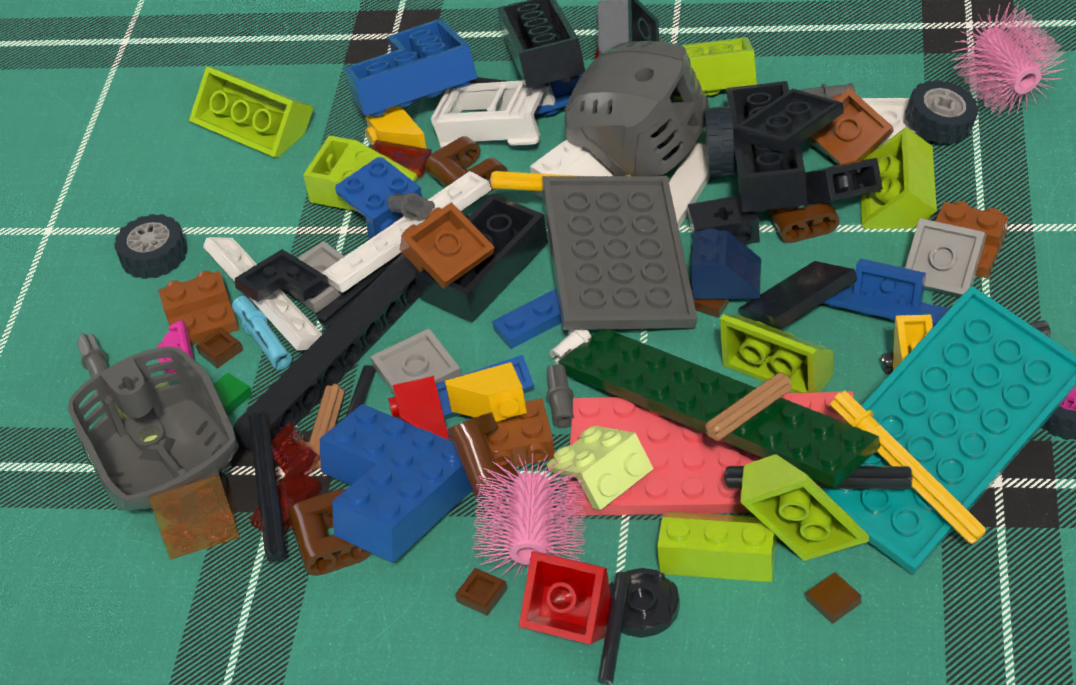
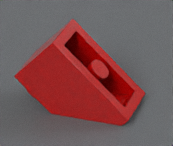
(419, 405)

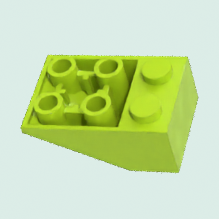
(334, 163)

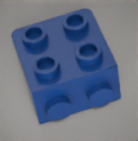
(369, 191)

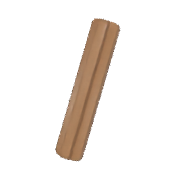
(748, 406)
(326, 418)

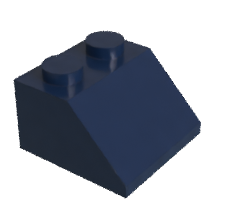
(723, 267)

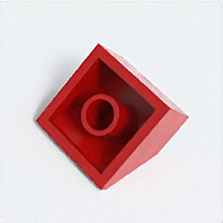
(566, 598)

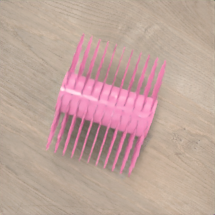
(1008, 59)
(530, 516)

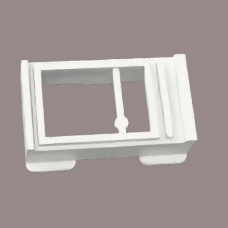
(512, 124)

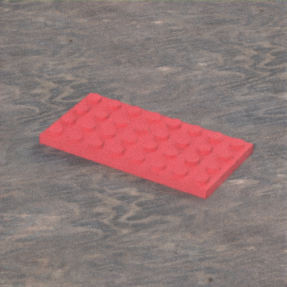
(685, 461)

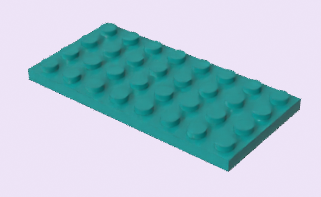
(964, 413)

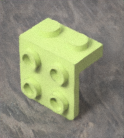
(607, 461)

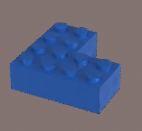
(419, 65)
(397, 479)

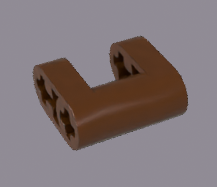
(452, 160)
(793, 222)
(475, 452)
(313, 540)

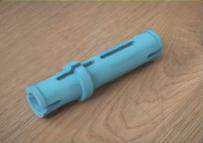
(256, 324)

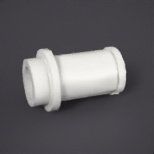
(572, 341)

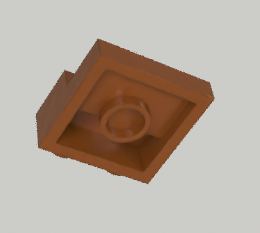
(853, 133)
(989, 221)
(445, 245)
(200, 304)
(523, 436)

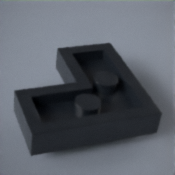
(281, 271)

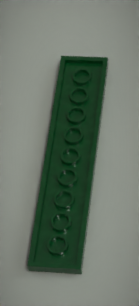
(694, 395)

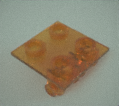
(194, 516)

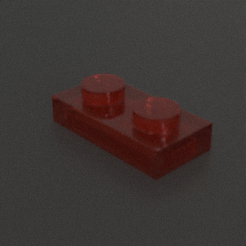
(407, 156)
(293, 451)
(290, 493)

